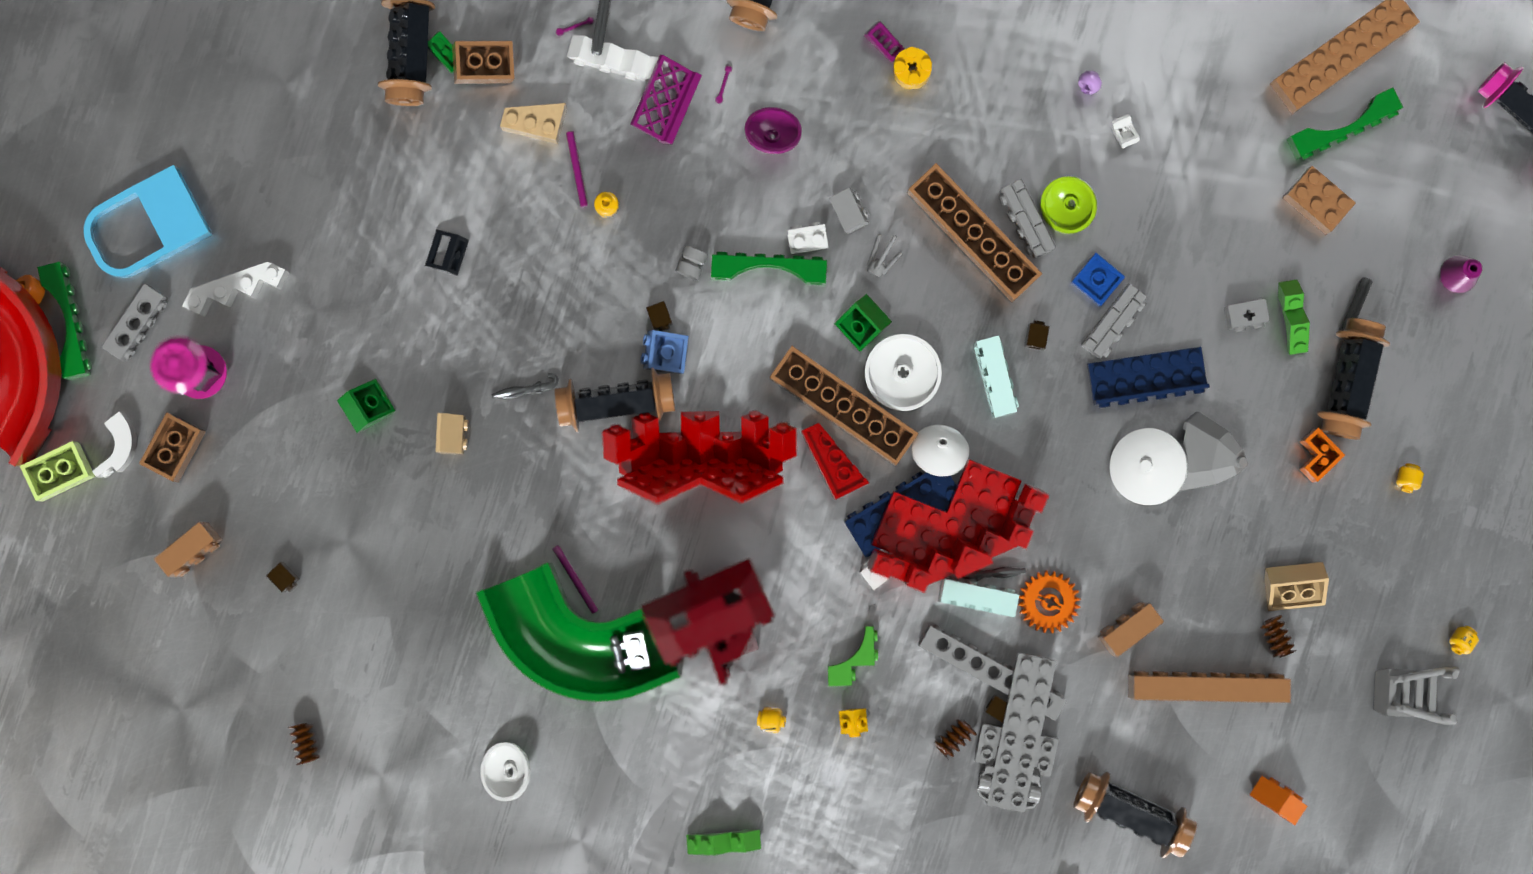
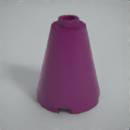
(1460, 273)

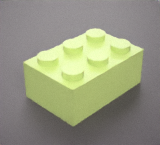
(57, 471)

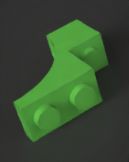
(1296, 321)
(842, 673)
(724, 842)

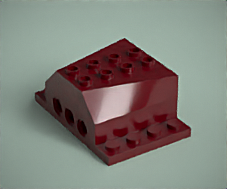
(732, 649)

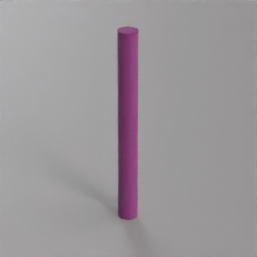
(577, 169)
(575, 579)

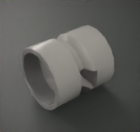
(691, 263)

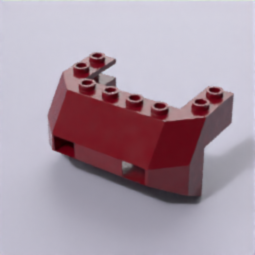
(707, 612)

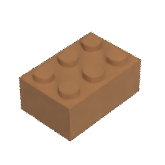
(483, 62)
(1319, 200)
(172, 447)
(188, 550)
(1130, 628)

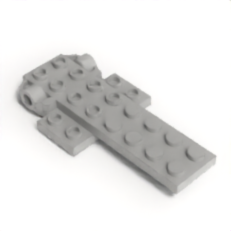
(1017, 750)

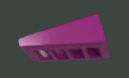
(884, 31)

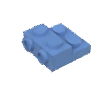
(664, 351)

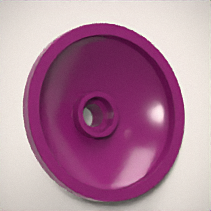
(773, 130)

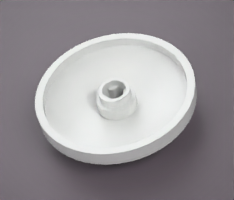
(903, 372)
(1148, 466)

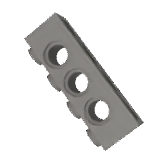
(125, 325)

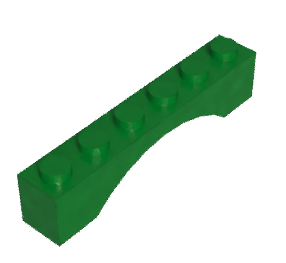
(1309, 140)
(729, 266)
(73, 358)

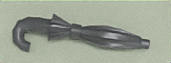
(516, 391)
(1002, 572)

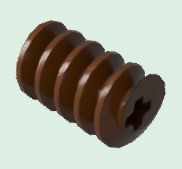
(1277, 636)
(954, 738)
(304, 743)

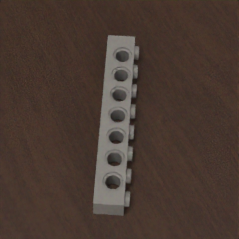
(929, 643)

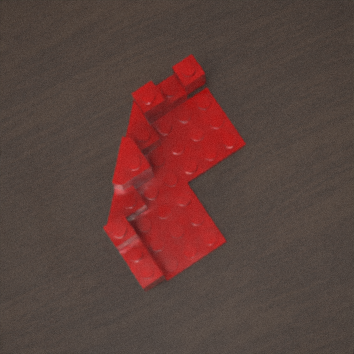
(674, 462)
(977, 525)

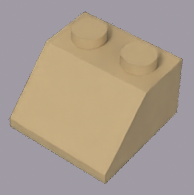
(451, 433)

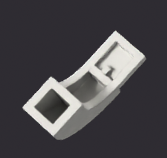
(125, 445)

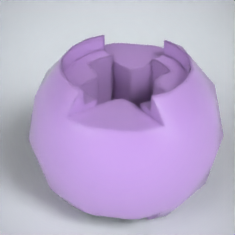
(1089, 82)

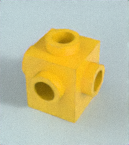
(853, 721)

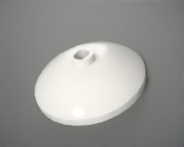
(939, 458)
(498, 772)

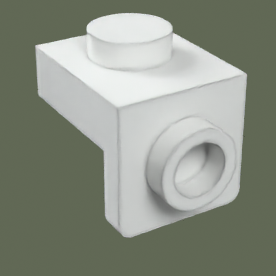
(1125, 131)

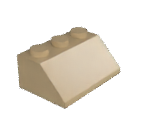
(1296, 586)

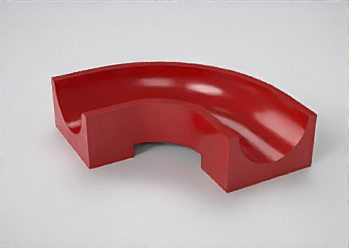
(27, 373)

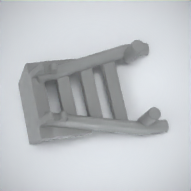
(1385, 693)

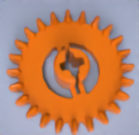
(1032, 593)

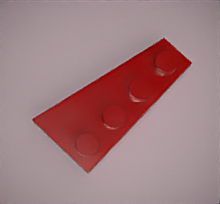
(832, 462)

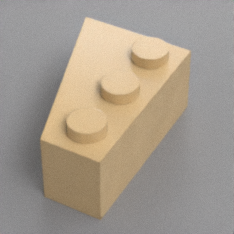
(535, 121)

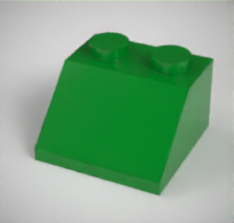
(863, 322)
(365, 405)

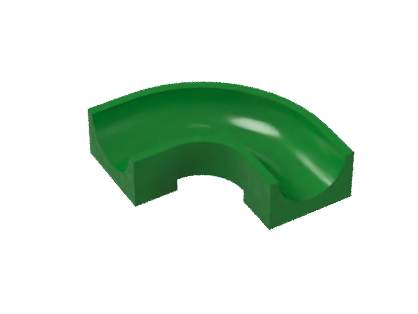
(563, 648)

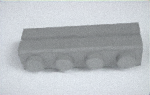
(1027, 219)
(1114, 320)

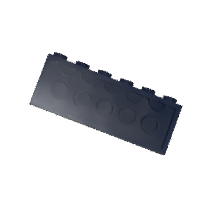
(1147, 377)
(924, 488)

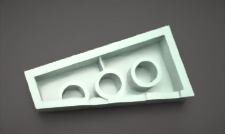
(995, 376)
(978, 597)

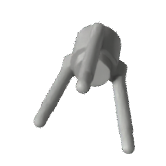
(877, 267)

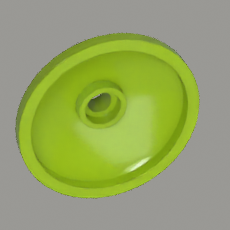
(1059, 211)

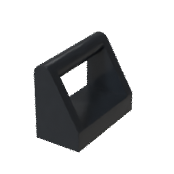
(454, 253)

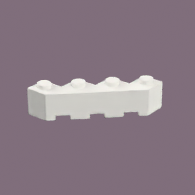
(615, 59)
(226, 288)

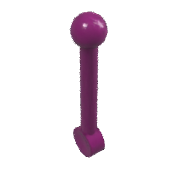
(560, 32)
(719, 99)

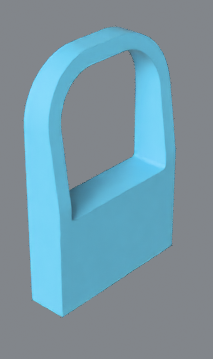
(170, 211)

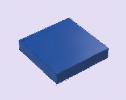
(1098, 279)

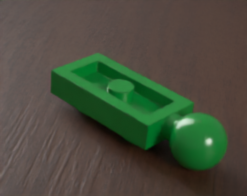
(442, 50)

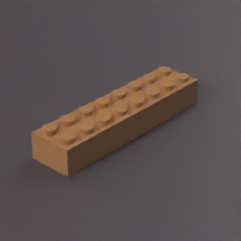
(1344, 53)
(974, 232)
(843, 405)
(1209, 688)

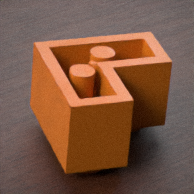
(1324, 455)
(1280, 800)

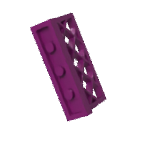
(676, 110)

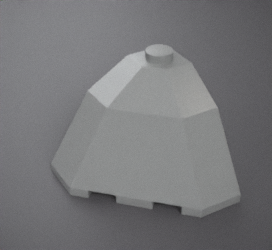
(1210, 453)

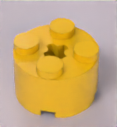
(912, 57)

